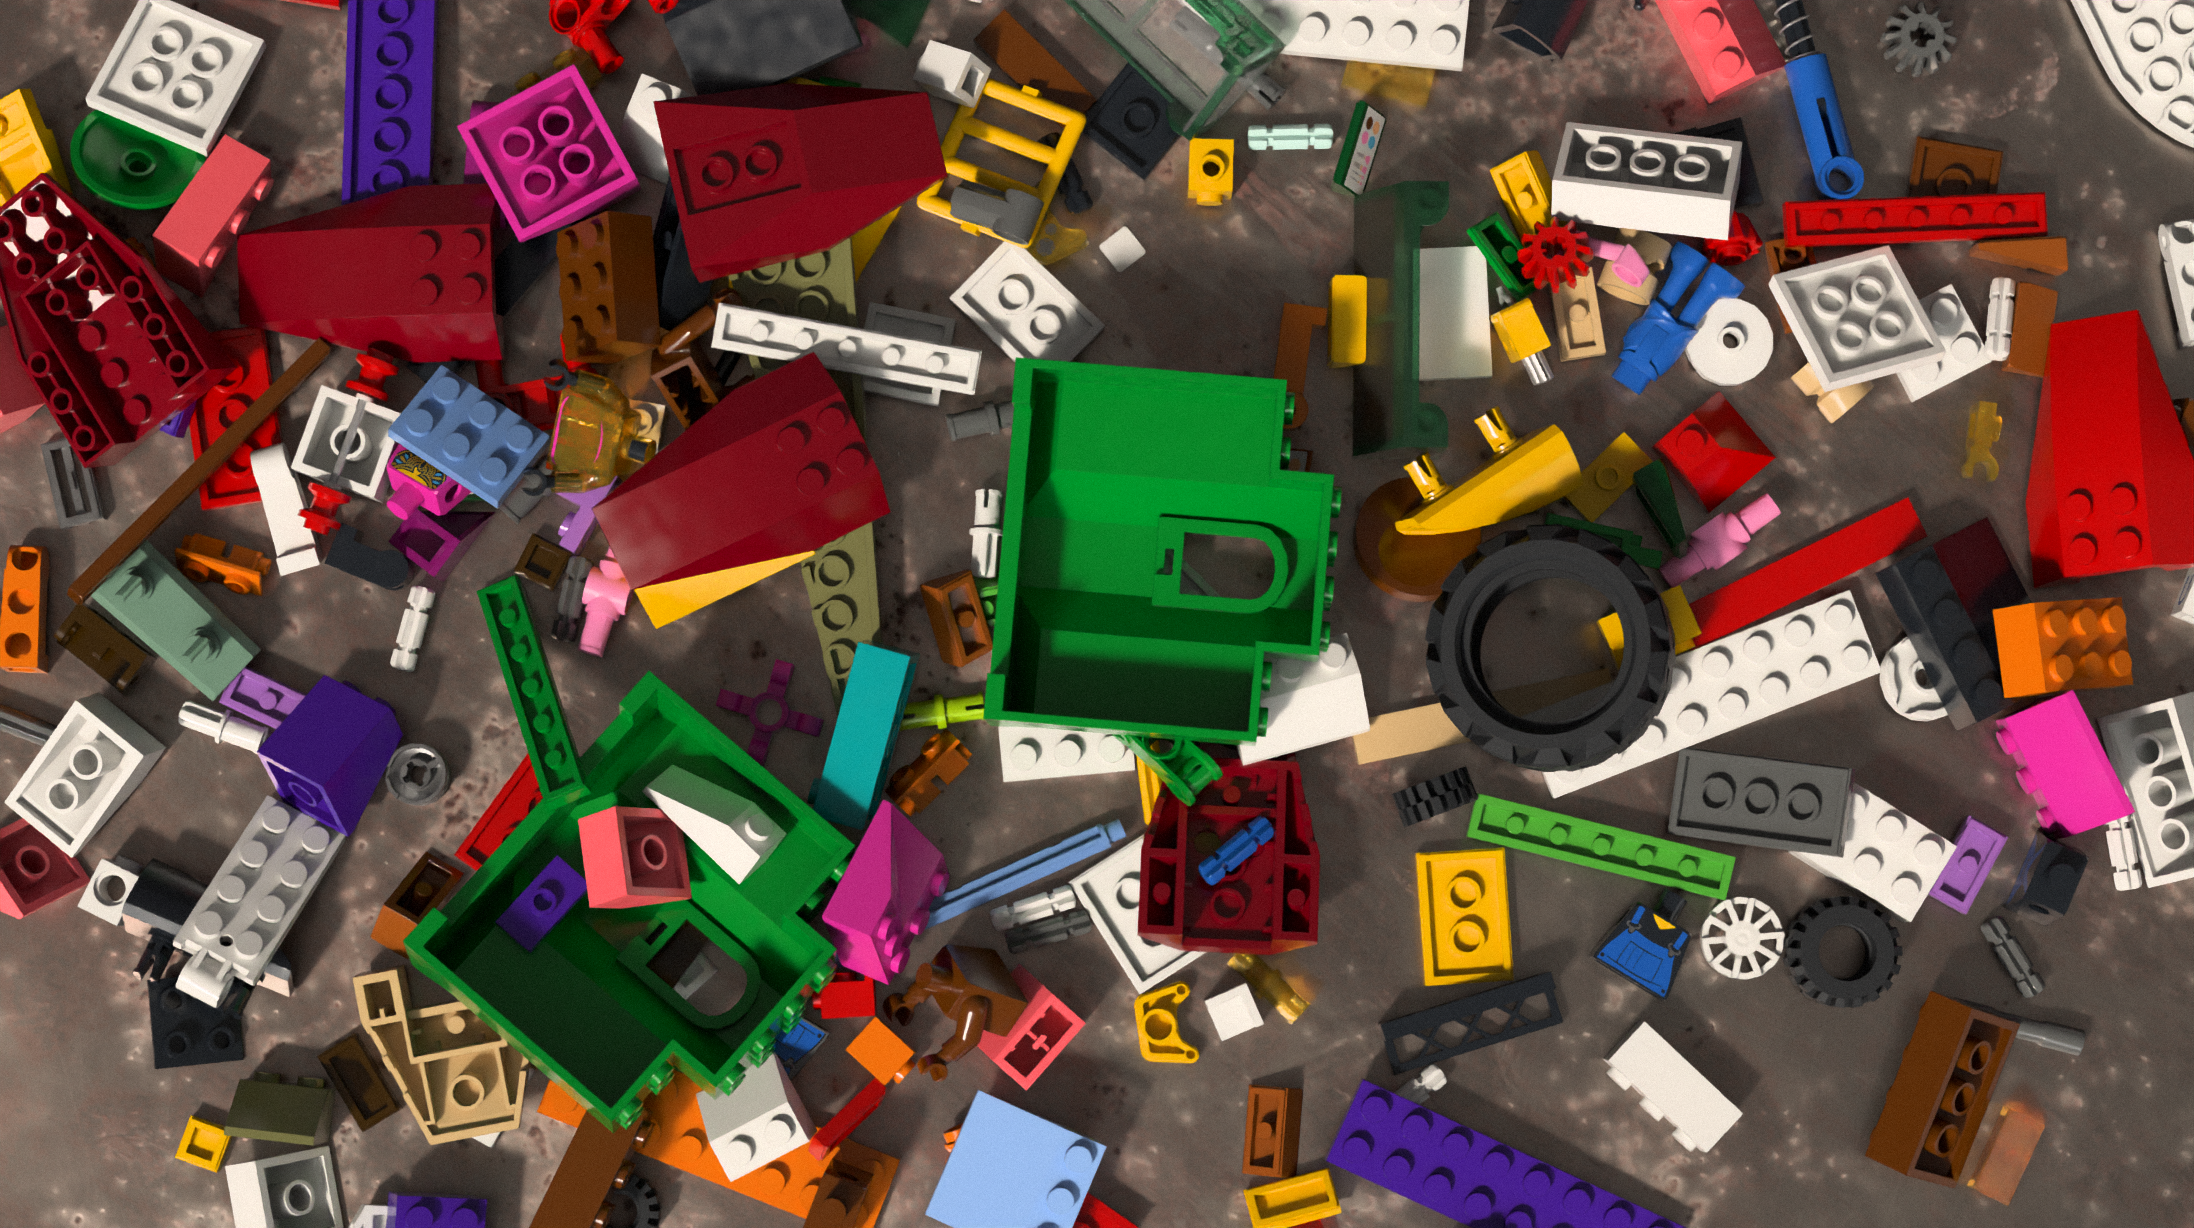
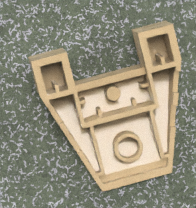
(444, 1058)

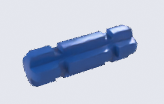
(1236, 850)

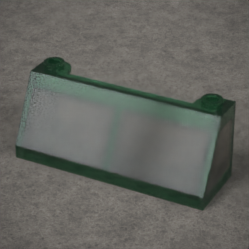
(1385, 388)

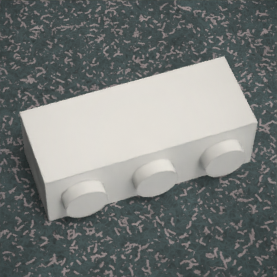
(1671, 1088)

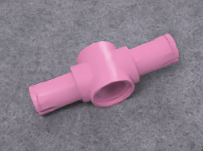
(1719, 540)
(606, 598)

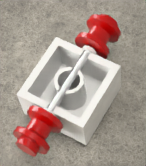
(348, 443)

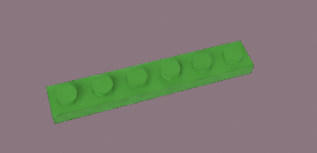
(1600, 846)

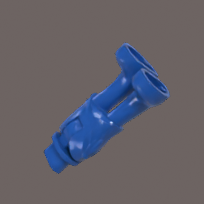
(1657, 337)

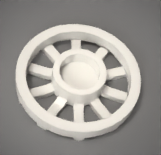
(1742, 938)

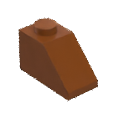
(424, 887)

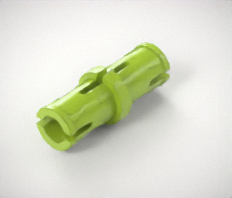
(943, 711)

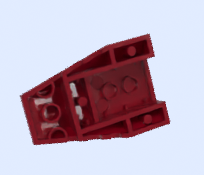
(382, 274)
(747, 482)
(1266, 900)

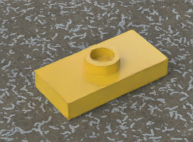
(1607, 477)

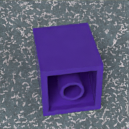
(332, 753)

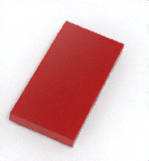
(222, 405)

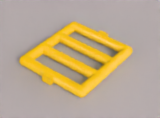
(1056, 158)

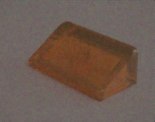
(2005, 1155)

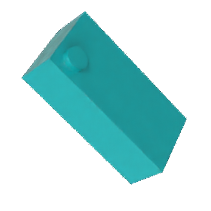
(864, 735)

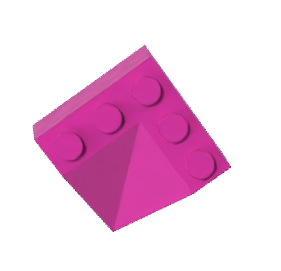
(885, 896)

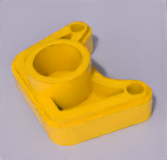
(1159, 1025)

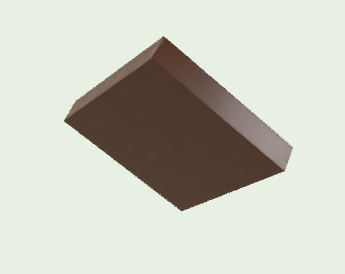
(1952, 169)

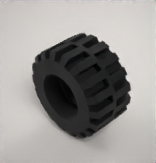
(1879, 944)

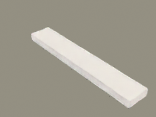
(846, 348)

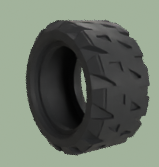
(1492, 574)

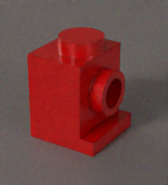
(847, 997)

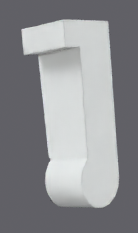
(2177, 248)
(282, 498)

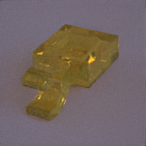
(1983, 429)

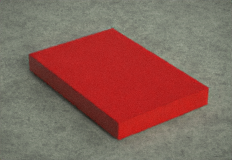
(502, 817)

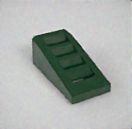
(1658, 499)

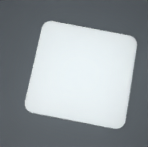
(1122, 249)

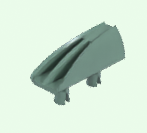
(176, 620)

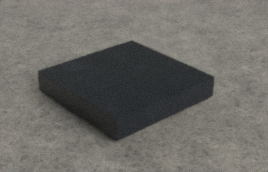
(1131, 124)

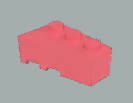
(211, 214)

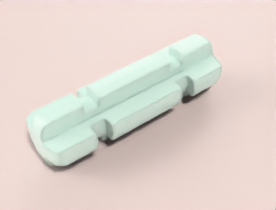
(1290, 136)

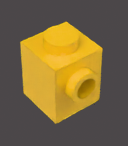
(1210, 170)

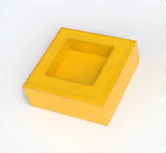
(204, 1144)

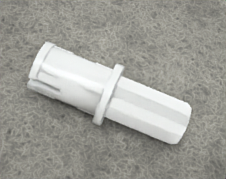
(986, 533)
(222, 726)

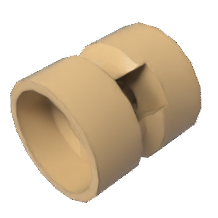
(1655, 255)
(1834, 402)

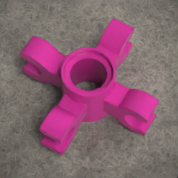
(776, 691)

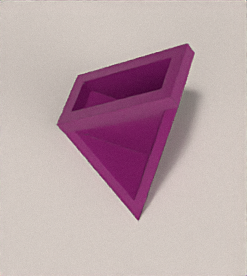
(439, 541)

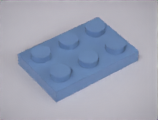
(469, 436)

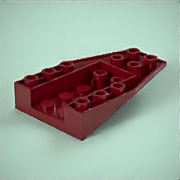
(792, 168)
(97, 326)

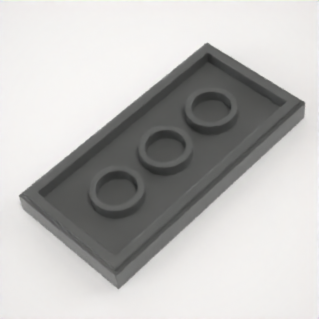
(1761, 801)

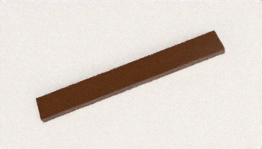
(198, 472)

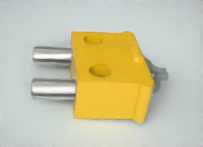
(1522, 336)

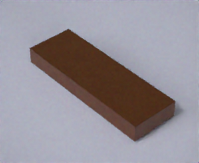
(1031, 64)

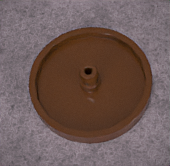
(1400, 563)

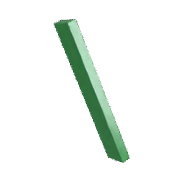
(533, 693)

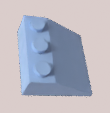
(1014, 1170)

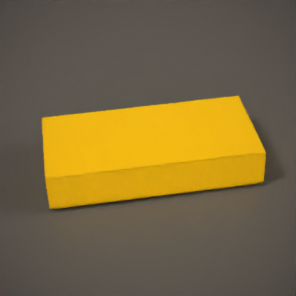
(1293, 1200)

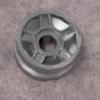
(435, 779)

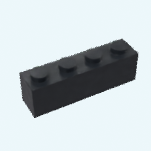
(677, 286)

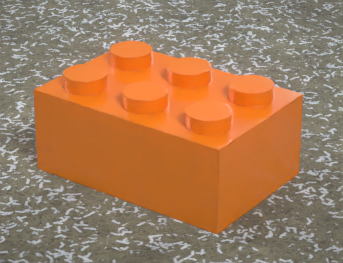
(2062, 646)

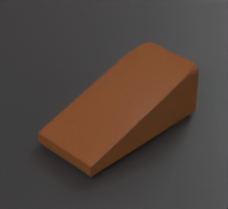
(2036, 254)

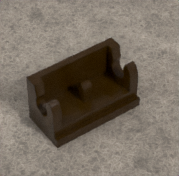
(104, 648)

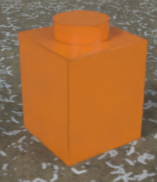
(882, 1052)

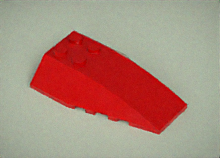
(2107, 457)

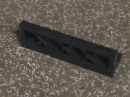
(1467, 1006)

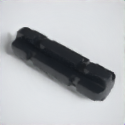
(1076, 199)

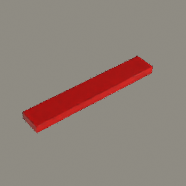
(1914, 219)
(1806, 571)

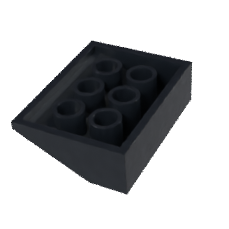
(758, 41)
(1947, 612)

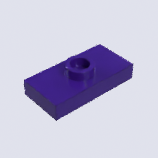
(542, 904)

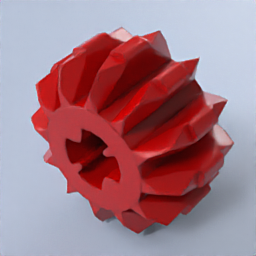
(1559, 268)

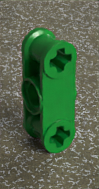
(1183, 768)

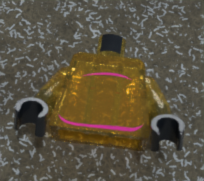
(591, 435)

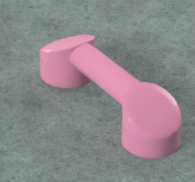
(1627, 264)

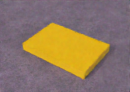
(1464, 916)

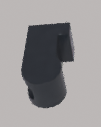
(383, 568)

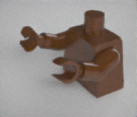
(684, 369)
(970, 989)

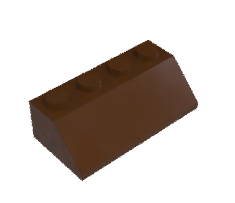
(1941, 1090)

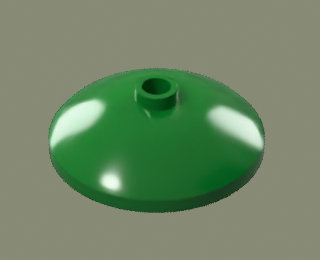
(109, 153)

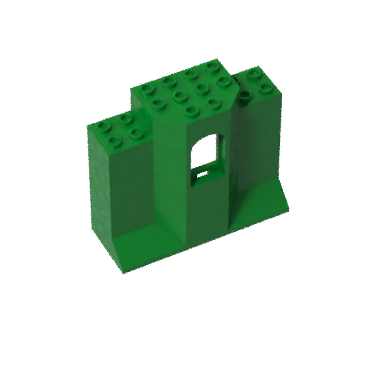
(1097, 489)
(584, 996)

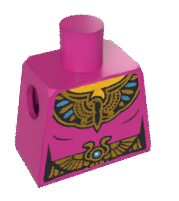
(420, 484)

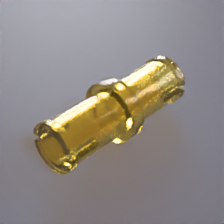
(1269, 985)

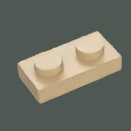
(1578, 319)

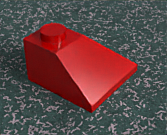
(1713, 452)

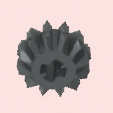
(1930, 27)

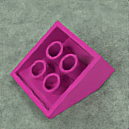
(549, 156)
(2063, 765)

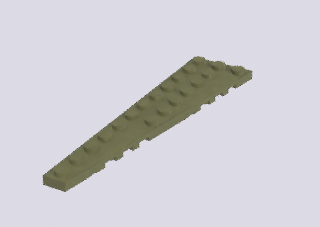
(845, 571)

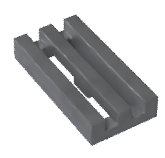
(82, 517)

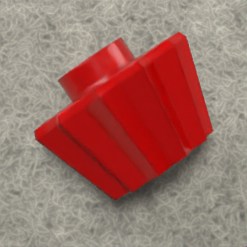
(1740, 246)

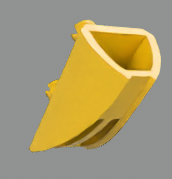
(1514, 482)

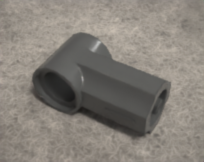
(1006, 213)

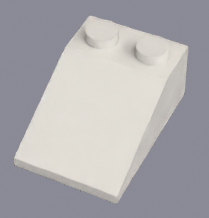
(84, 773)

